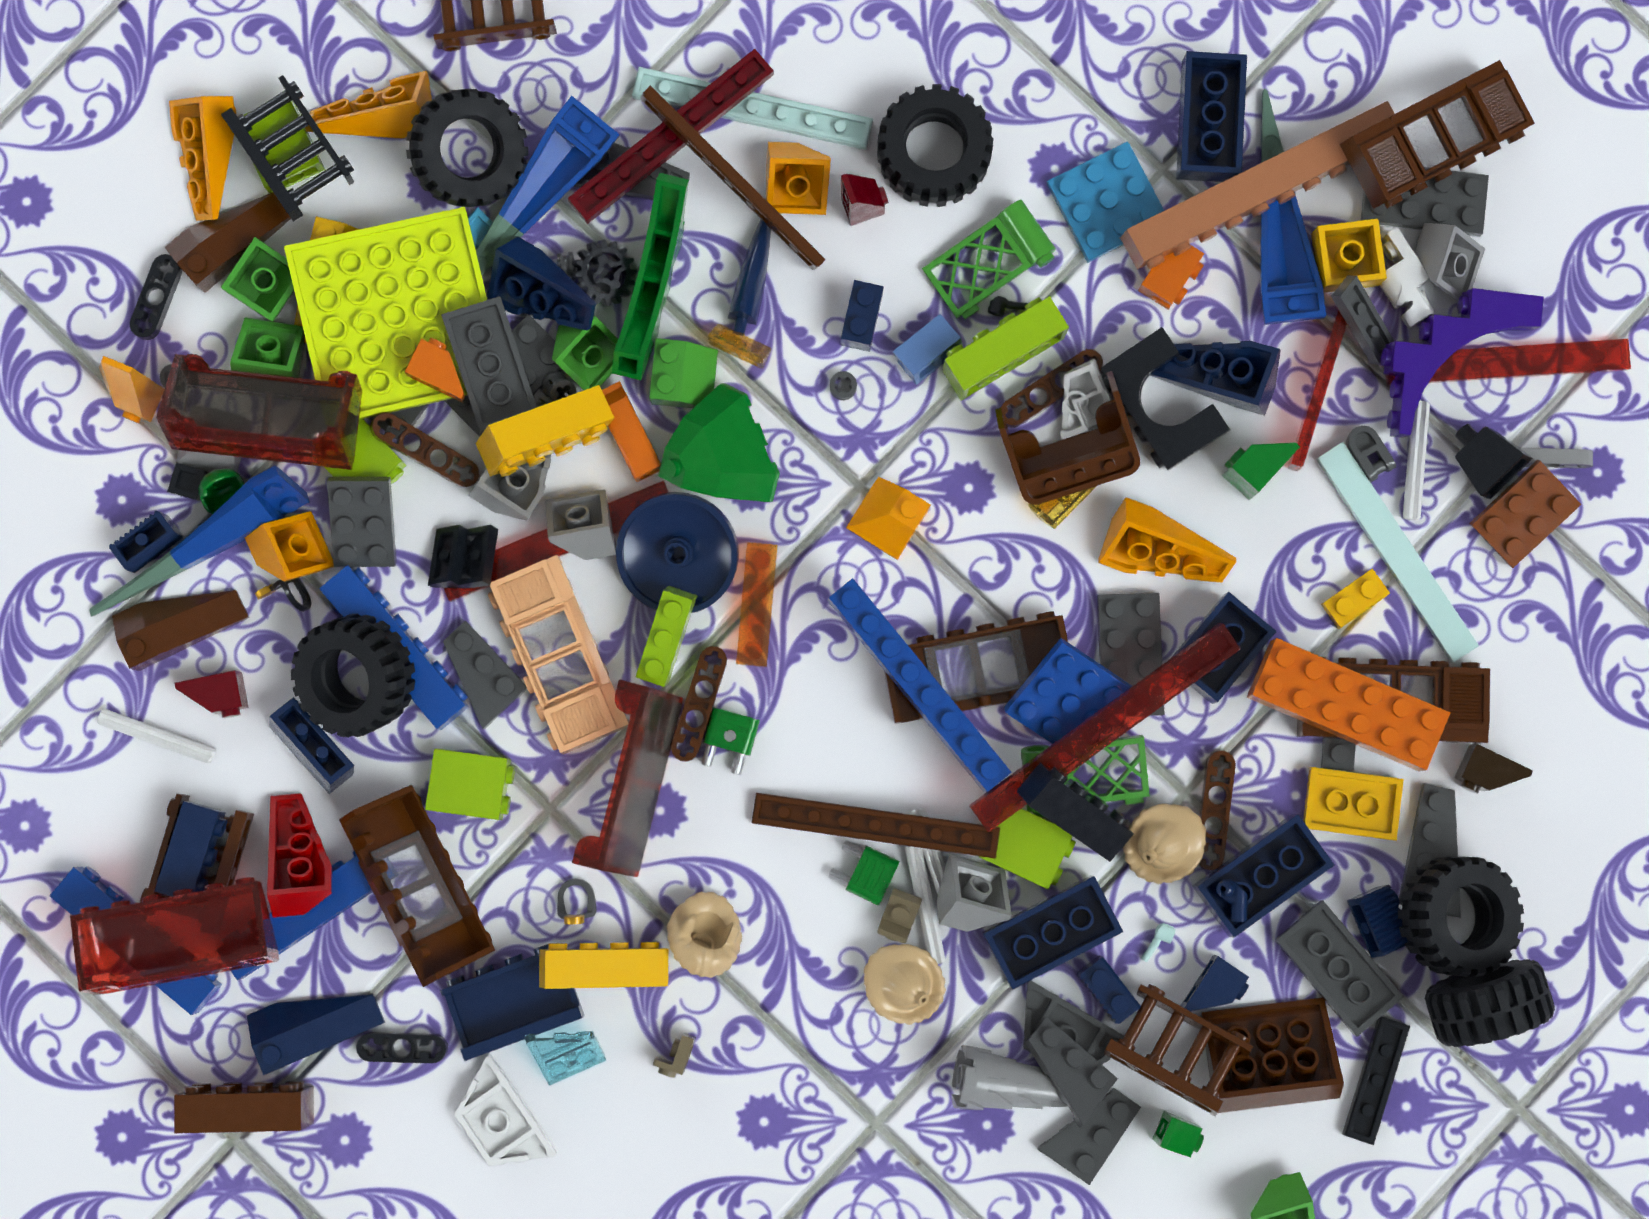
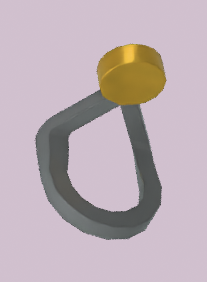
(591, 906)

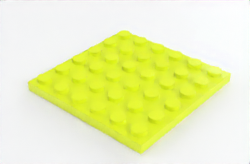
(380, 292)

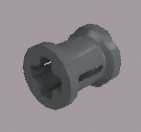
(558, 379)

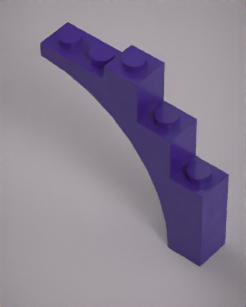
(1441, 336)

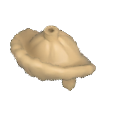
(1165, 843)
(705, 934)
(904, 983)

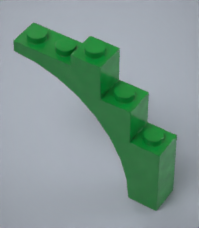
(653, 278)

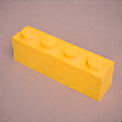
(603, 966)

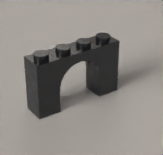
(1170, 443)

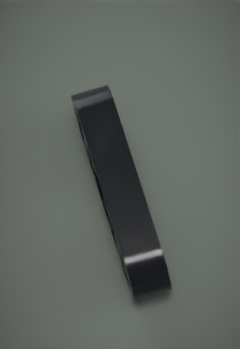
(162, 308)
(379, 1039)

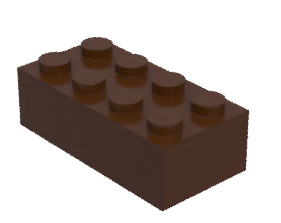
(244, 1109)

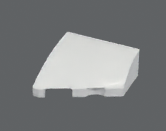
(1082, 396)

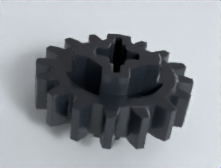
(597, 263)

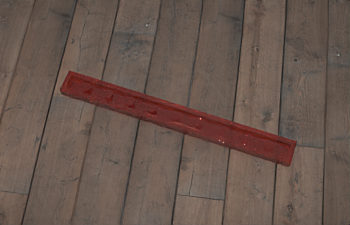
(1111, 721)

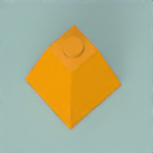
(797, 178)
(888, 517)
(290, 547)

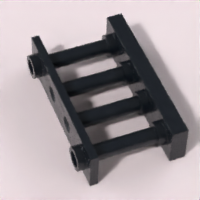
(276, 173)

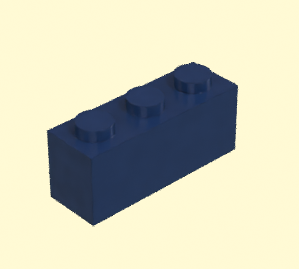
(311, 746)
(191, 848)

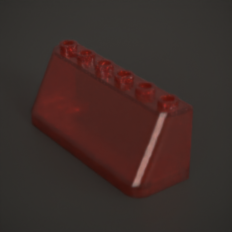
(172, 937)

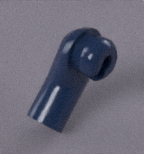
(1236, 897)

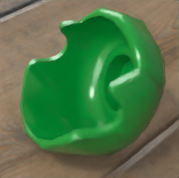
(218, 488)

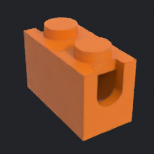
(1166, 281)

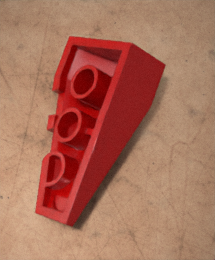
(296, 859)

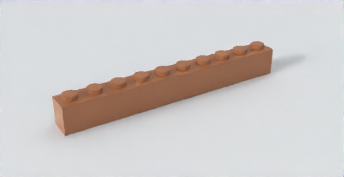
(1246, 193)

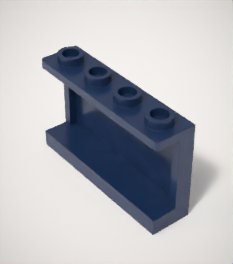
(507, 1005)

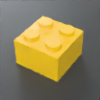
(1349, 250)

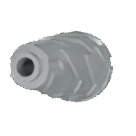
(1000, 1082)

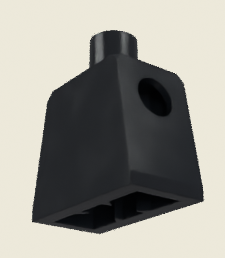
(1489, 459)

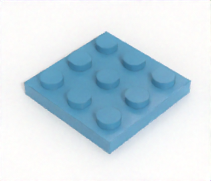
(1104, 199)

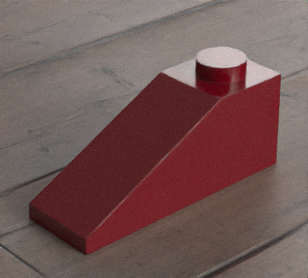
(862, 198)

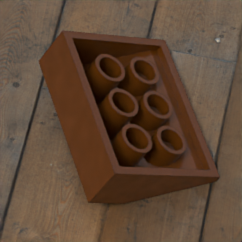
(1289, 1059)

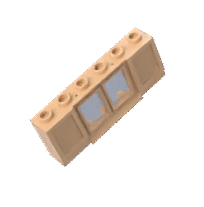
(557, 655)

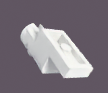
(1405, 279)

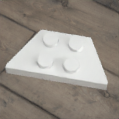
(500, 1119)

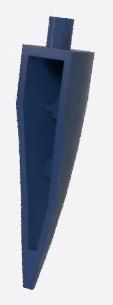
(751, 281)

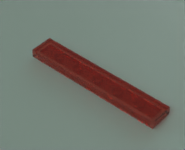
(1318, 391)

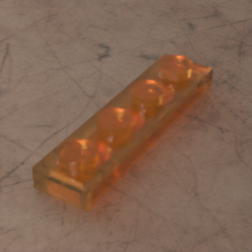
(756, 604)

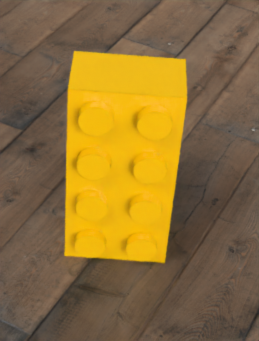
(544, 431)

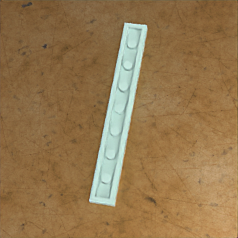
(765, 110)
(1397, 552)

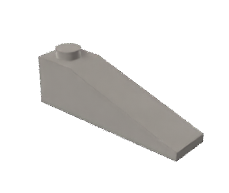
(518, 492)

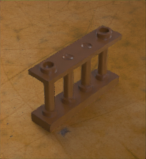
(453, 40)
(228, 855)
(1179, 1080)

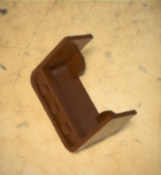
(1076, 461)

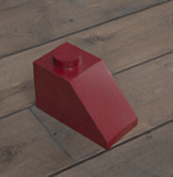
(217, 693)

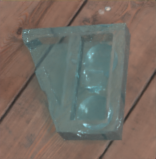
(565, 1054)

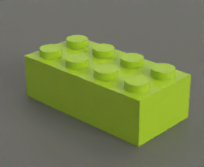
(1005, 347)

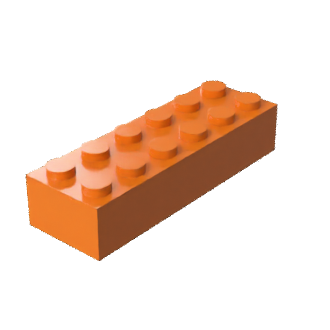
(1348, 705)

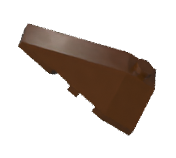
(215, 246)
(167, 626)

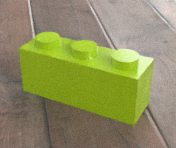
(666, 636)

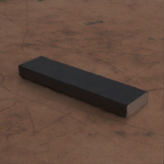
(1376, 1080)

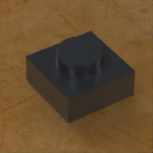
(186, 481)

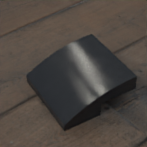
(463, 557)

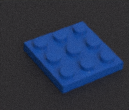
(1063, 692)

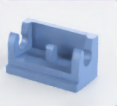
(927, 349)

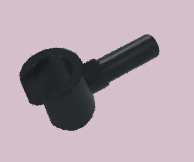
(999, 304)

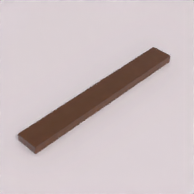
(731, 178)
(875, 825)

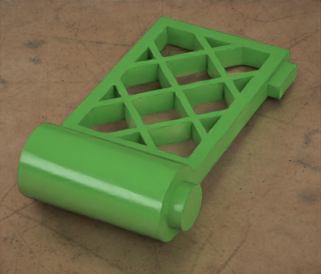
(1024, 238)
(1128, 796)

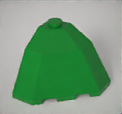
(721, 450)

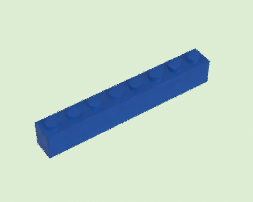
(919, 685)

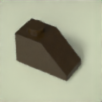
(1487, 770)

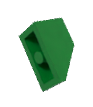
(1178, 1135)

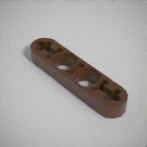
(1048, 385)
(426, 447)
(703, 705)
(1220, 811)

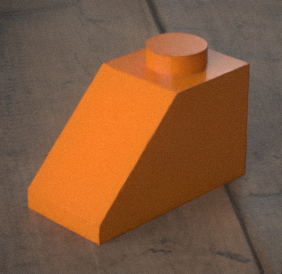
(435, 369)

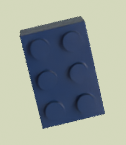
(1249, 633)

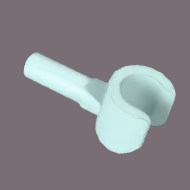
(1162, 933)

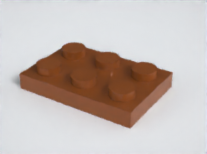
(1525, 513)

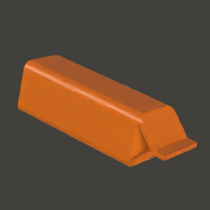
(630, 434)

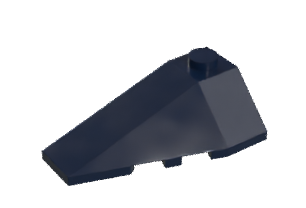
(538, 286)
(1230, 373)
(302, 1028)

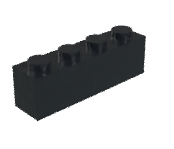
(1075, 811)

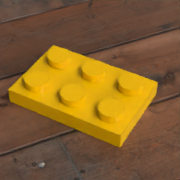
(1353, 803)

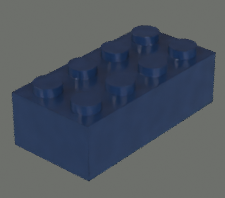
(1211, 116)
(1268, 871)
(1052, 932)

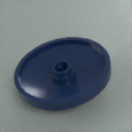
(677, 544)

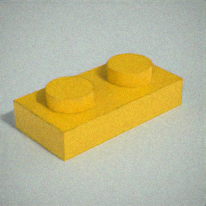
(1355, 598)

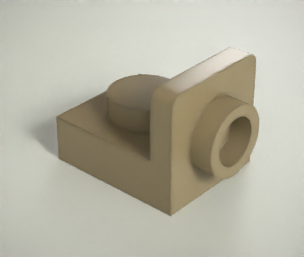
(899, 916)
(681, 1052)

